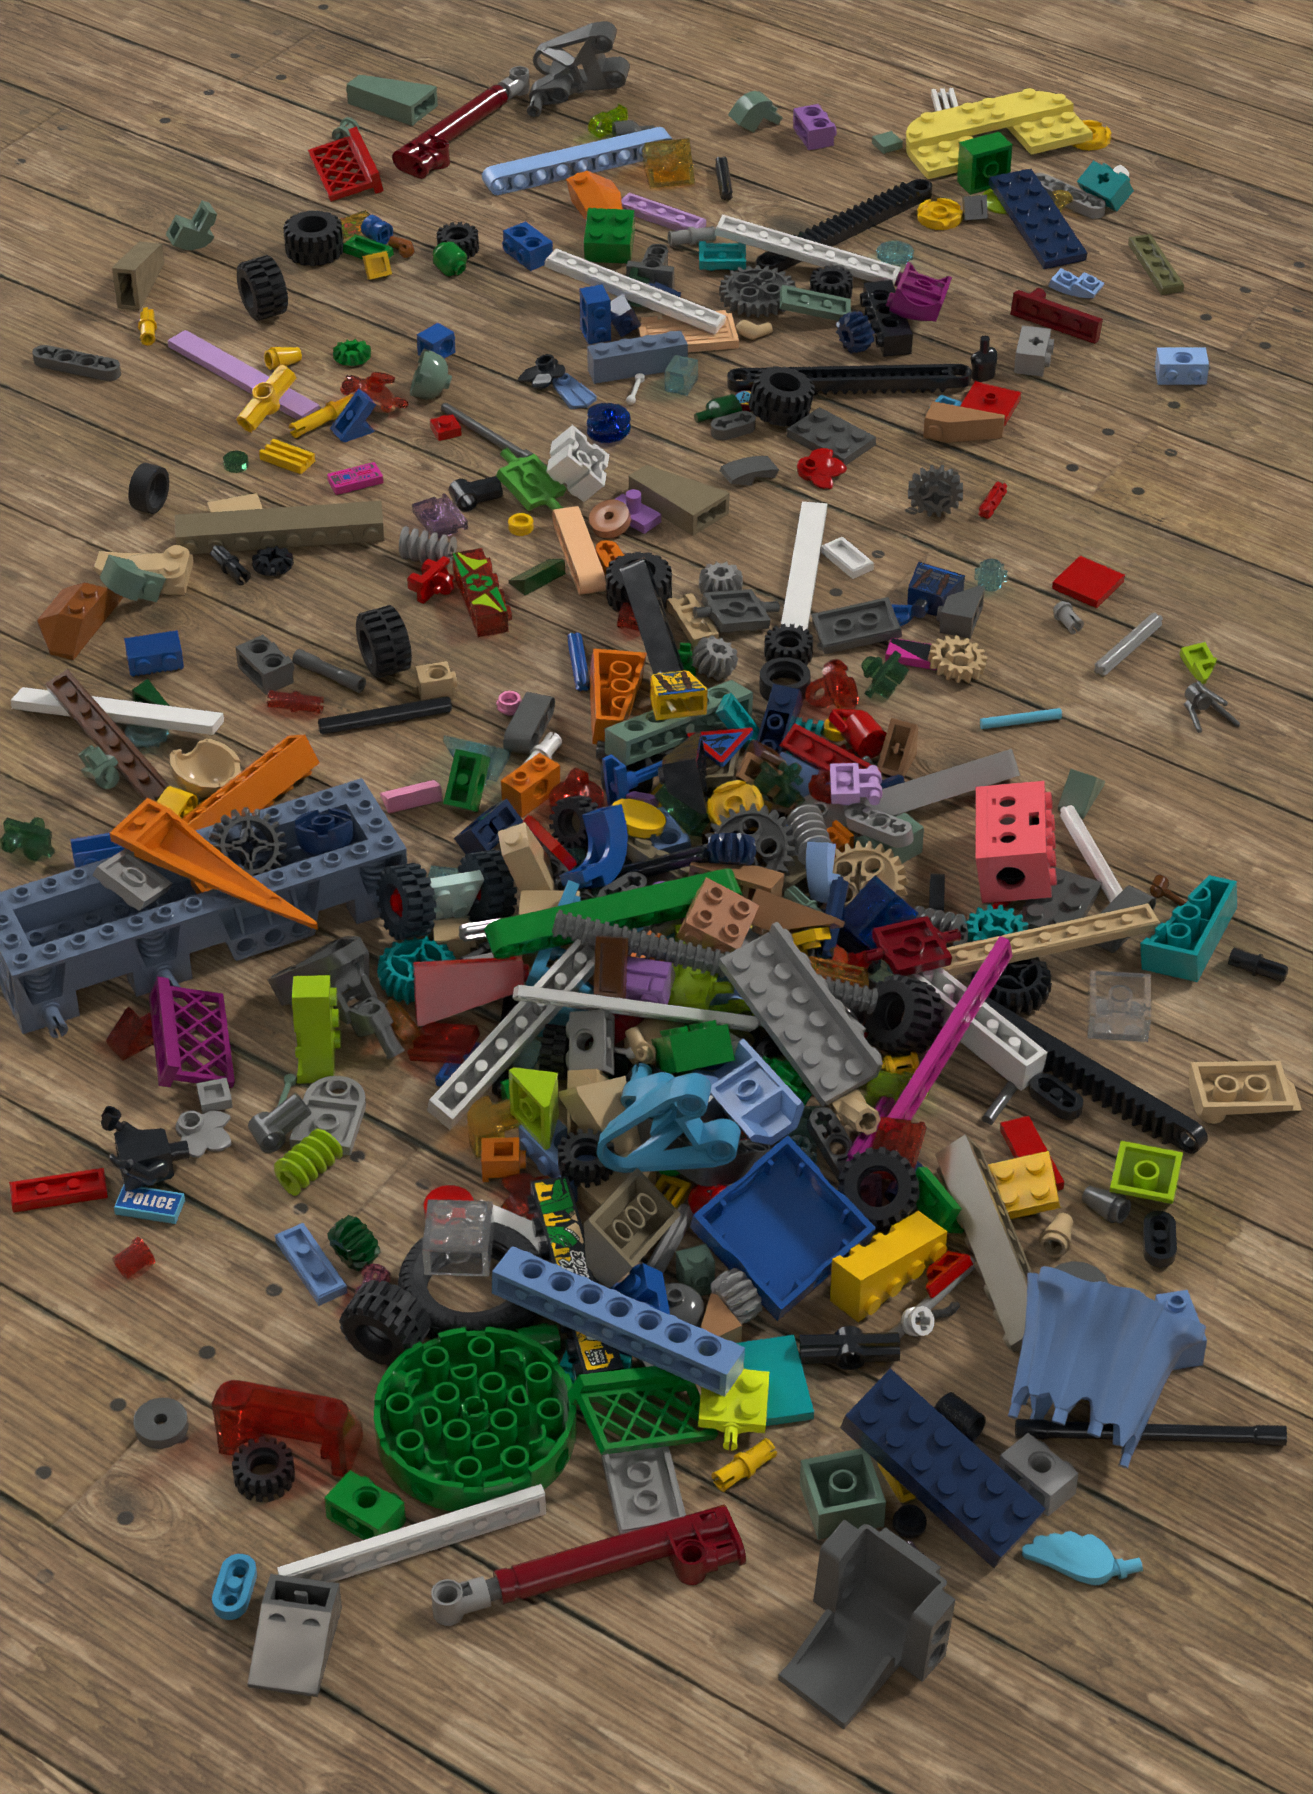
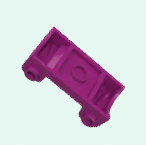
(918, 295)

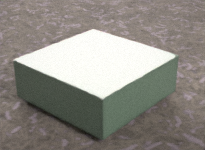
(887, 142)

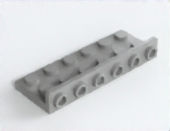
(802, 1015)

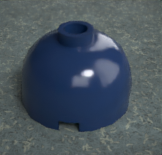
(323, 832)

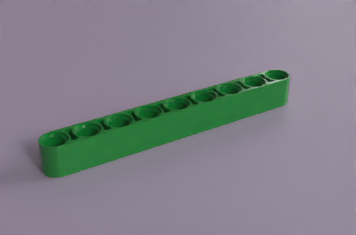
(628, 908)

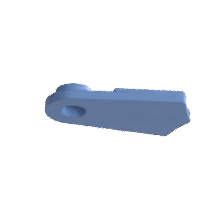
(573, 392)

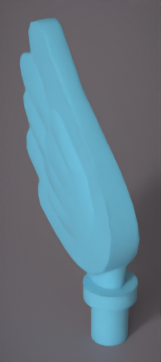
(1079, 1557)

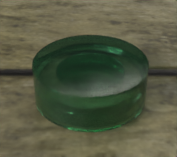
(235, 461)

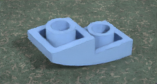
(1084, 286)
(820, 869)

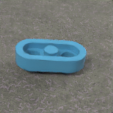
(234, 1589)

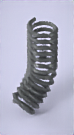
(952, 1307)

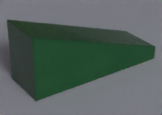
(147, 693)

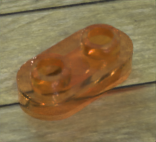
(403, 1023)

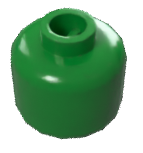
(449, 258)

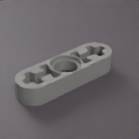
(893, 831)

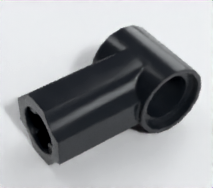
(468, 494)

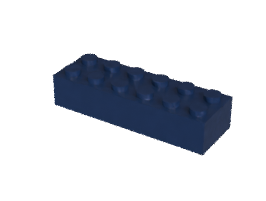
(942, 1468)

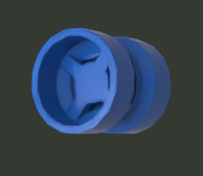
(376, 229)

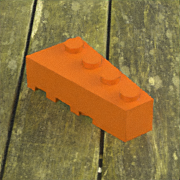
(613, 687)

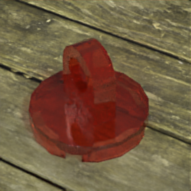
(837, 686)
(576, 784)

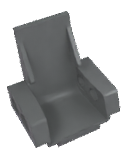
(880, 1614)

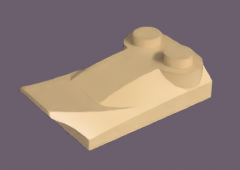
(173, 564)
(1240, 1089)

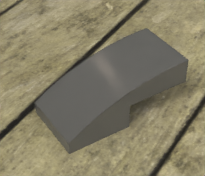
(746, 469)

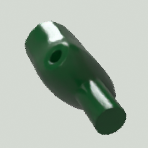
(719, 407)

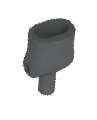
(626, 127)

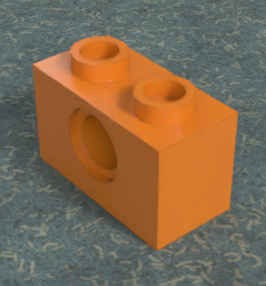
(530, 784)

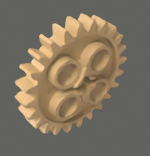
(889, 867)

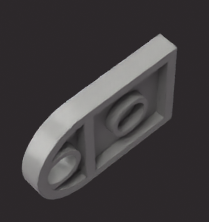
(333, 1112)

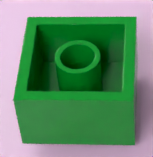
(982, 159)
(609, 235)
(699, 1047)

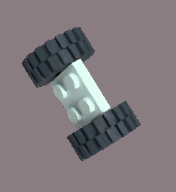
(413, 901)

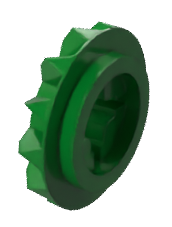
(351, 352)

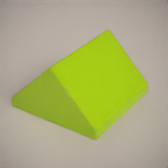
(535, 1102)
(1146, 1172)

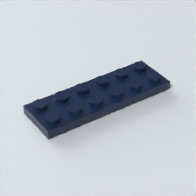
(1037, 218)

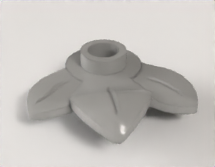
(203, 1131)

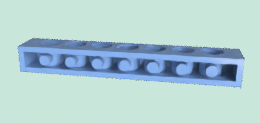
(618, 1321)

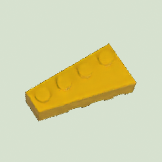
(885, 1265)

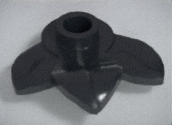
(543, 372)

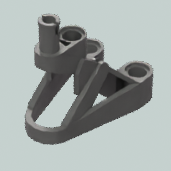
(563, 75)
(348, 968)

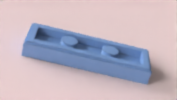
(311, 1264)

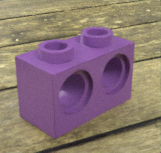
(813, 127)

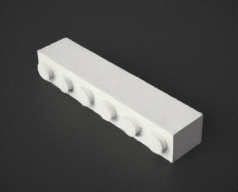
(990, 1033)

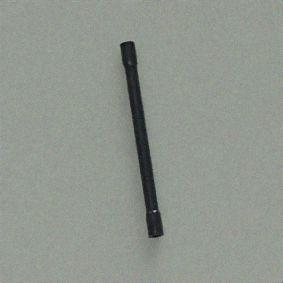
(1258, 1434)

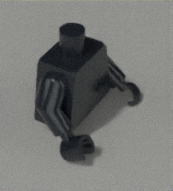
(142, 1154)

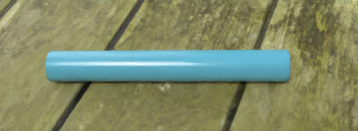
(1021, 718)

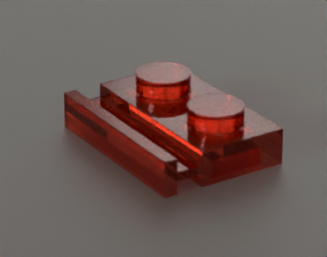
(444, 1043)
(901, 1137)

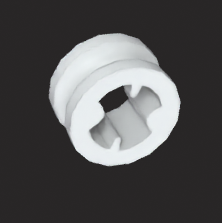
(926, 1318)

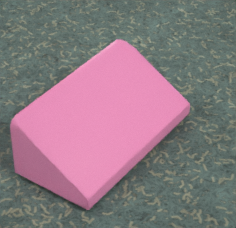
(412, 796)

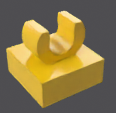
(377, 265)

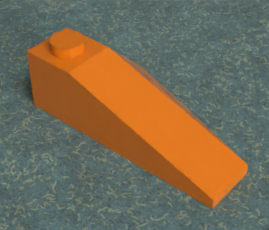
(593, 191)

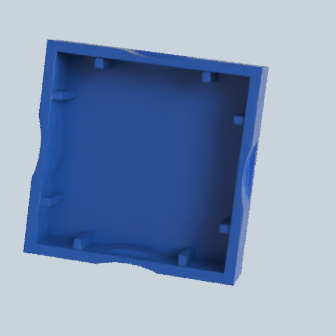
(782, 1226)

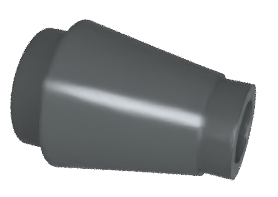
(1109, 1205)

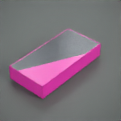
(912, 652)

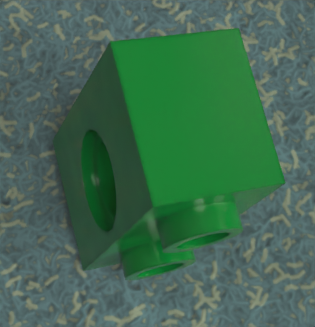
(466, 780)
(364, 1507)

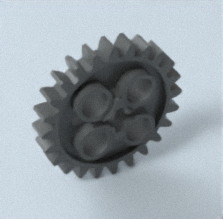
(754, 290)
(770, 833)

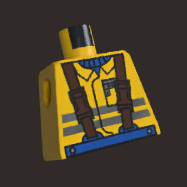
(677, 695)

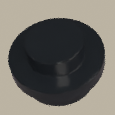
(909, 1521)

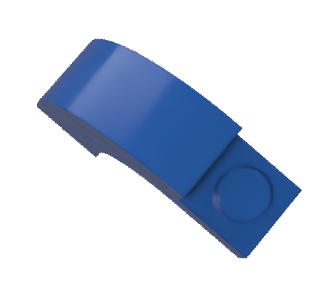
(606, 848)

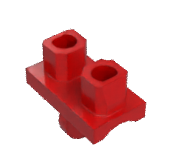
(434, 580)

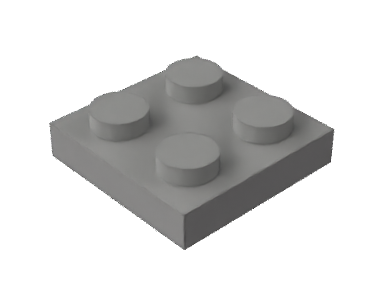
(132, 879)

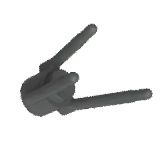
(1201, 698)

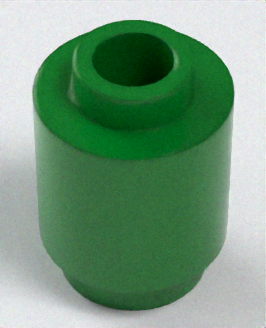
(544, 1334)

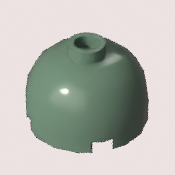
(430, 376)

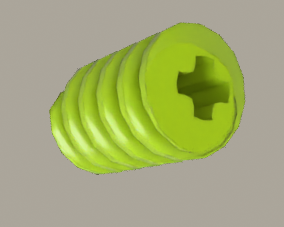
(307, 1161)

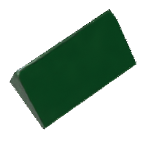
(538, 575)

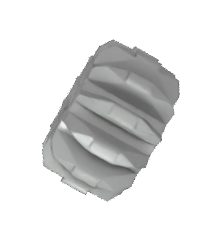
(720, 578)
(714, 658)
(738, 1294)

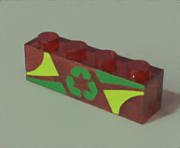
(481, 592)

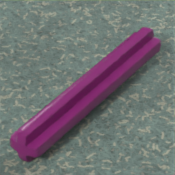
(865, 1141)

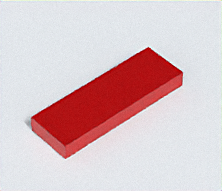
(1025, 1140)
(58, 1190)

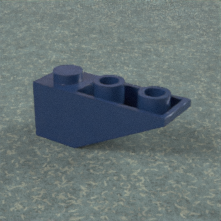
(780, 715)

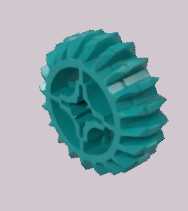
(396, 965)

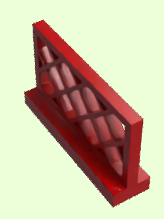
(360, 160)

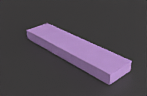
(661, 213)

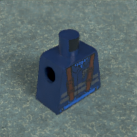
(931, 587)

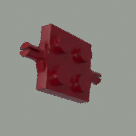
(912, 946)

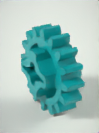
(993, 923)

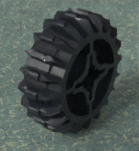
(1022, 986)

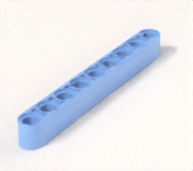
(567, 162)

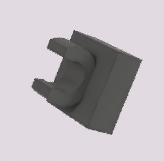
(974, 207)

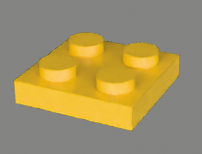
(1026, 1184)

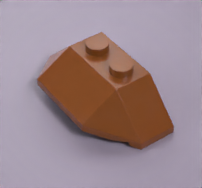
(76, 617)

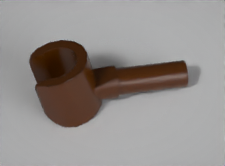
(1159, 889)

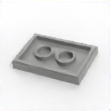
(642, 1488)

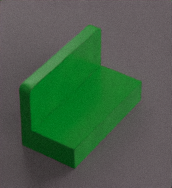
(936, 1202)

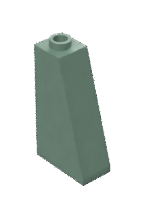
(392, 98)

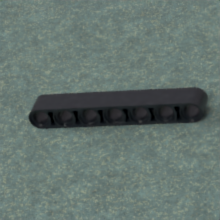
(651, 617)

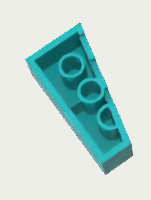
(1193, 932)

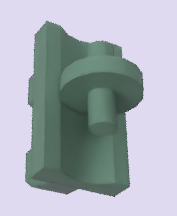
(99, 767)

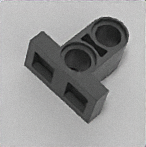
(654, 266)

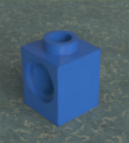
(437, 339)

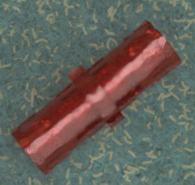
(295, 701)

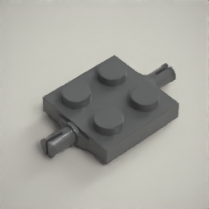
(736, 610)

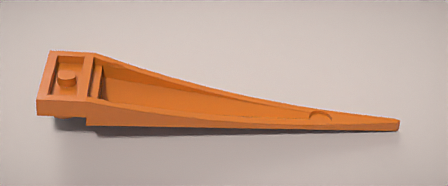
(169, 842)

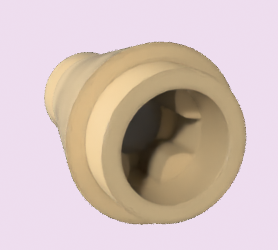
(1057, 1236)

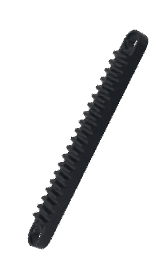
(856, 220)
(869, 378)
(1111, 1088)

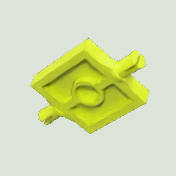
(740, 1410)

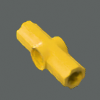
(266, 398)

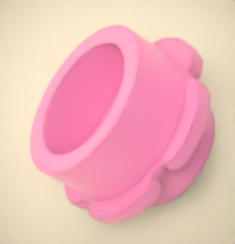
(508, 702)

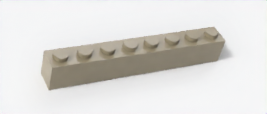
(281, 526)
(988, 1234)

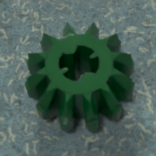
(353, 1242)

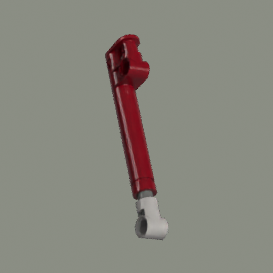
(431, 147)
(703, 1538)

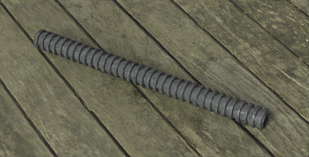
(689, 955)

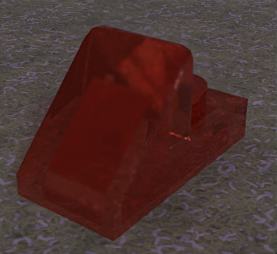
(131, 1034)

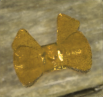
(1062, 198)

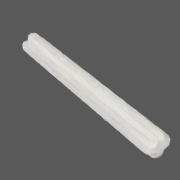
(1090, 852)

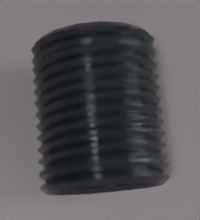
(961, 1415)

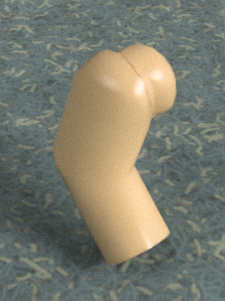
(753, 331)
(642, 1050)

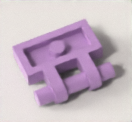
(851, 783)

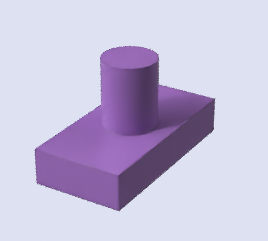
(642, 516)

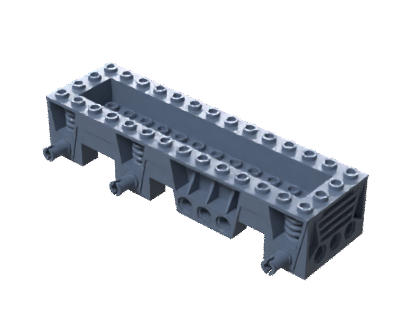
(79, 933)

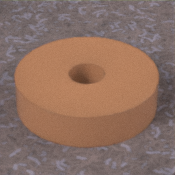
(610, 509)

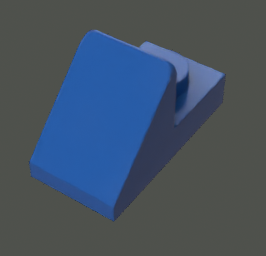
(352, 420)

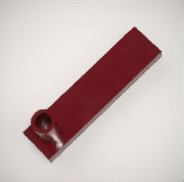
(1055, 316)

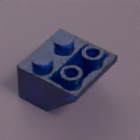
(873, 908)

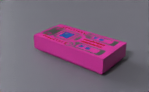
(355, 478)

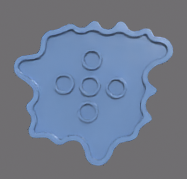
(1099, 1348)

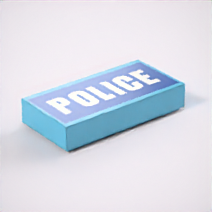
(150, 1204)

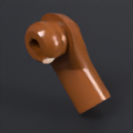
(404, 246)

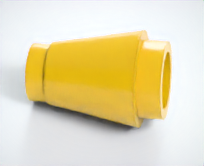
(281, 356)

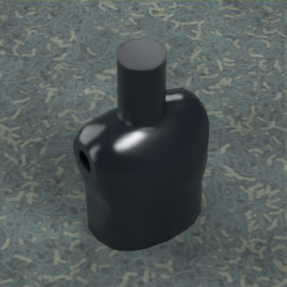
(984, 361)

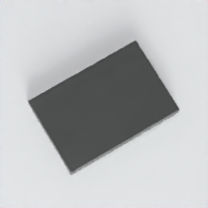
(856, 625)

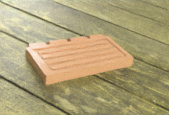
(696, 338)

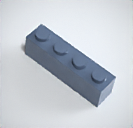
(633, 356)

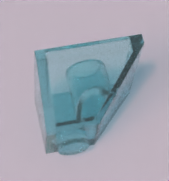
(498, 756)

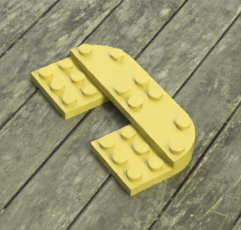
(1034, 117)

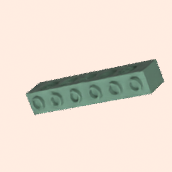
(645, 736)

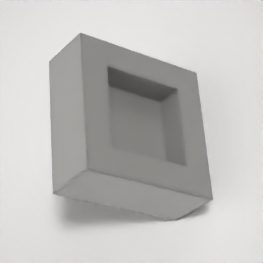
(214, 1095)

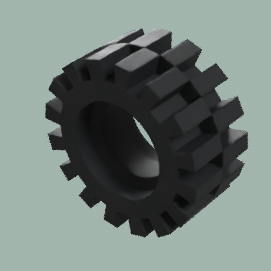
(462, 235)
(832, 281)
(789, 642)
(563, 821)
(553, 1050)
(579, 1170)
(266, 1484)

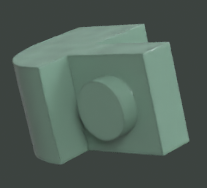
(752, 108)
(193, 233)
(129, 581)

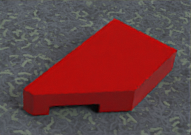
(945, 1271)

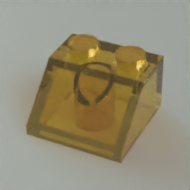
(668, 163)

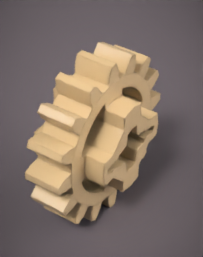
(957, 659)

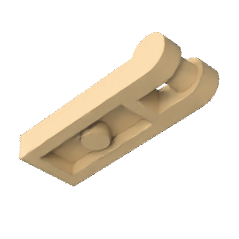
(693, 627)

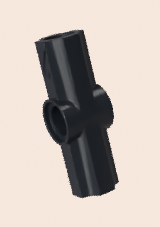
(849, 1348)

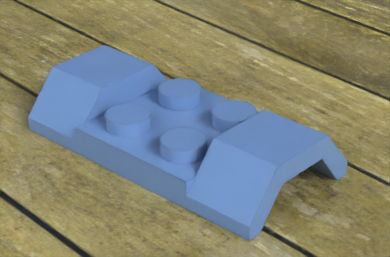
(755, 1096)

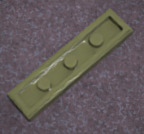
(1156, 264)

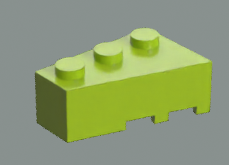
(315, 1027)

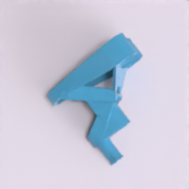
(675, 1109)

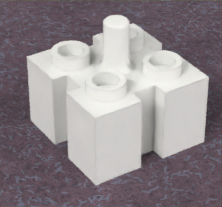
(577, 463)

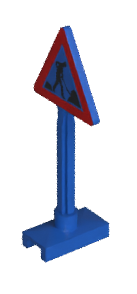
(718, 746)

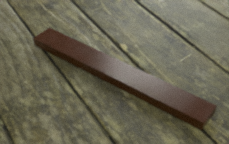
(107, 735)

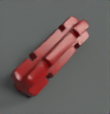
(992, 500)

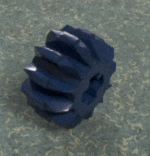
(855, 332)
(731, 849)

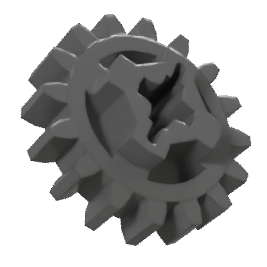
(935, 490)

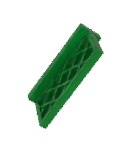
(635, 1386)

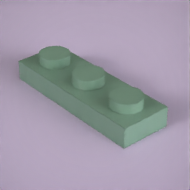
(813, 303)

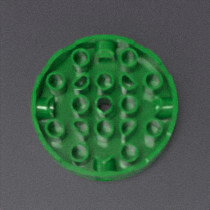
(474, 1417)

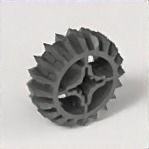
(247, 834)

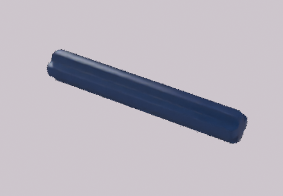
(835, 908)

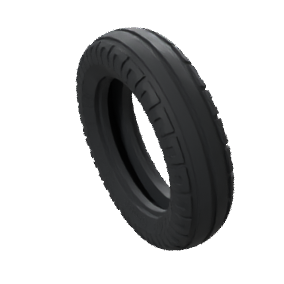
(504, 1316)

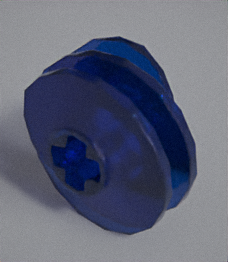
(608, 422)

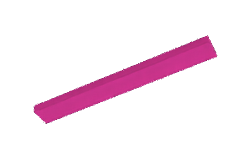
(953, 1031)

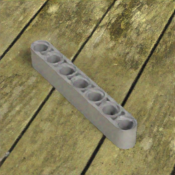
(945, 783)

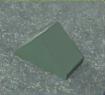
(1080, 791)

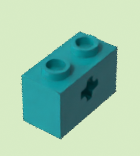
(1106, 184)

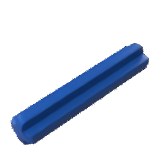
(578, 661)

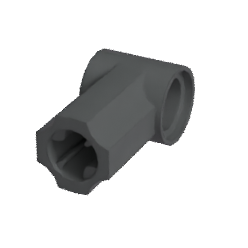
(271, 1127)

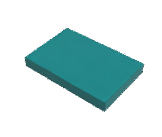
(787, 1389)

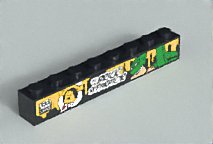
(564, 1244)

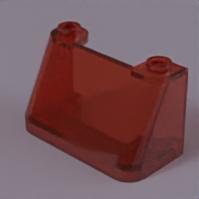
(248, 1409)

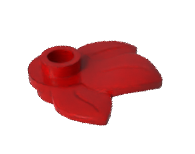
(820, 468)

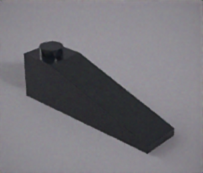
(686, 772)

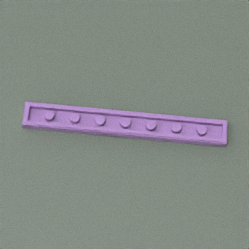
(236, 372)

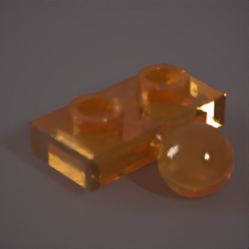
(837, 967)

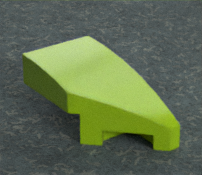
(1198, 661)

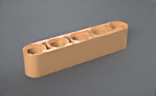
(578, 550)

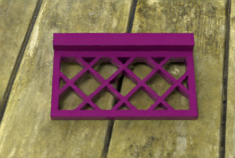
(169, 1053)

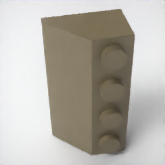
(626, 1228)

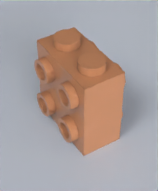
(717, 918)

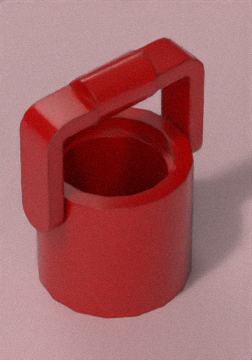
(859, 731)

